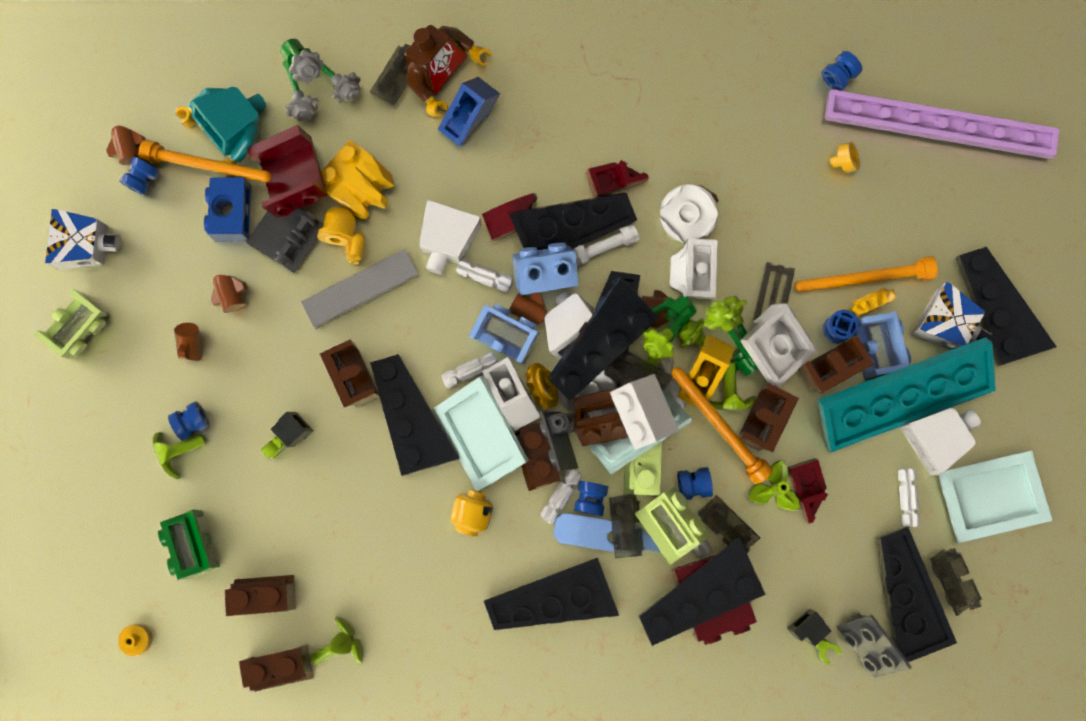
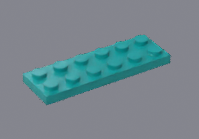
(908, 394)

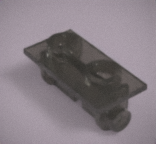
(393, 77)
(724, 520)
(626, 539)
(959, 594)

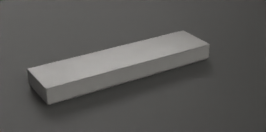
(359, 288)

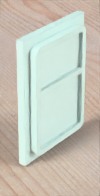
(480, 434)
(620, 452)
(995, 496)

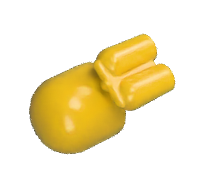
(339, 230)

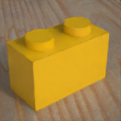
(708, 367)

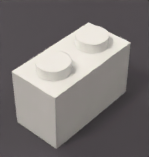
(511, 394)
(644, 411)

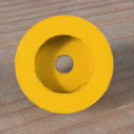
(847, 158)
(135, 639)

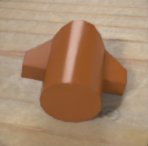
(124, 144)
(228, 293)
(530, 307)
(188, 341)

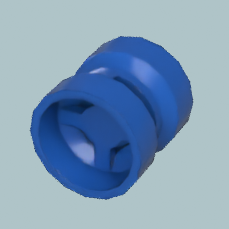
(845, 68)
(139, 176)
(835, 331)
(189, 420)
(695, 483)
(591, 491)

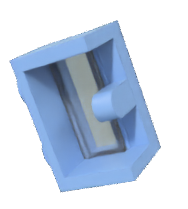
(504, 333)
(884, 343)

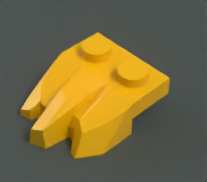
(356, 180)

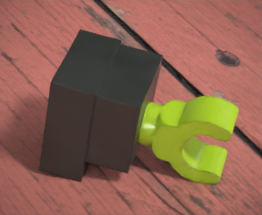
(289, 432)
(814, 630)

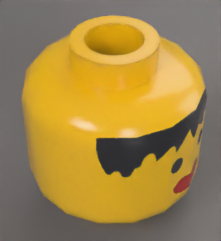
(471, 513)

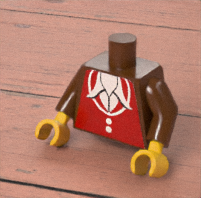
(435, 59)

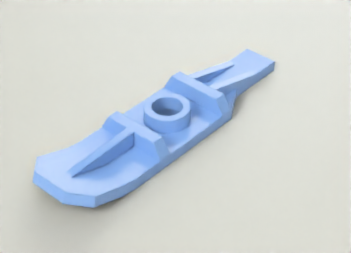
(591, 532)

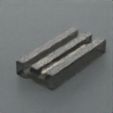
(778, 270)

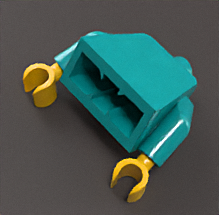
(226, 119)

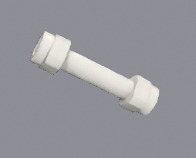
(627, 236)

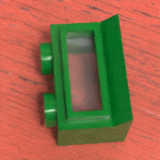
(186, 545)

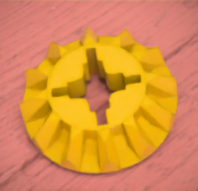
(872, 301)
(540, 387)

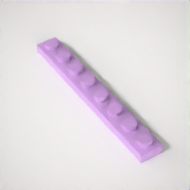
(942, 124)

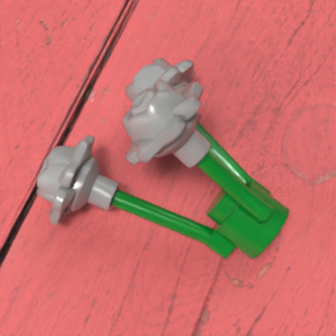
(306, 66)

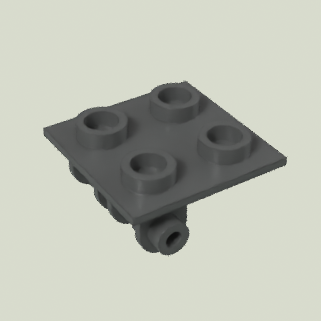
(286, 238)
(556, 428)
(873, 645)

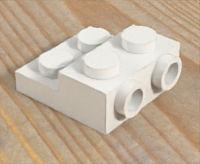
(778, 344)

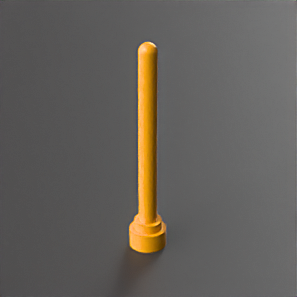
(154, 153)
(925, 269)
(757, 469)

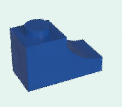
(468, 109)

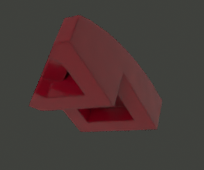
(613, 178)
(498, 220)
(808, 486)

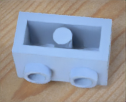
(545, 268)

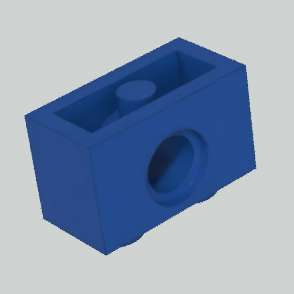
(236, 224)

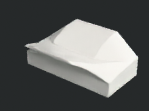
(695, 269)

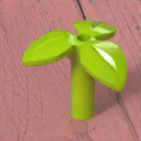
(732, 400)
(166, 452)
(779, 487)
(340, 645)

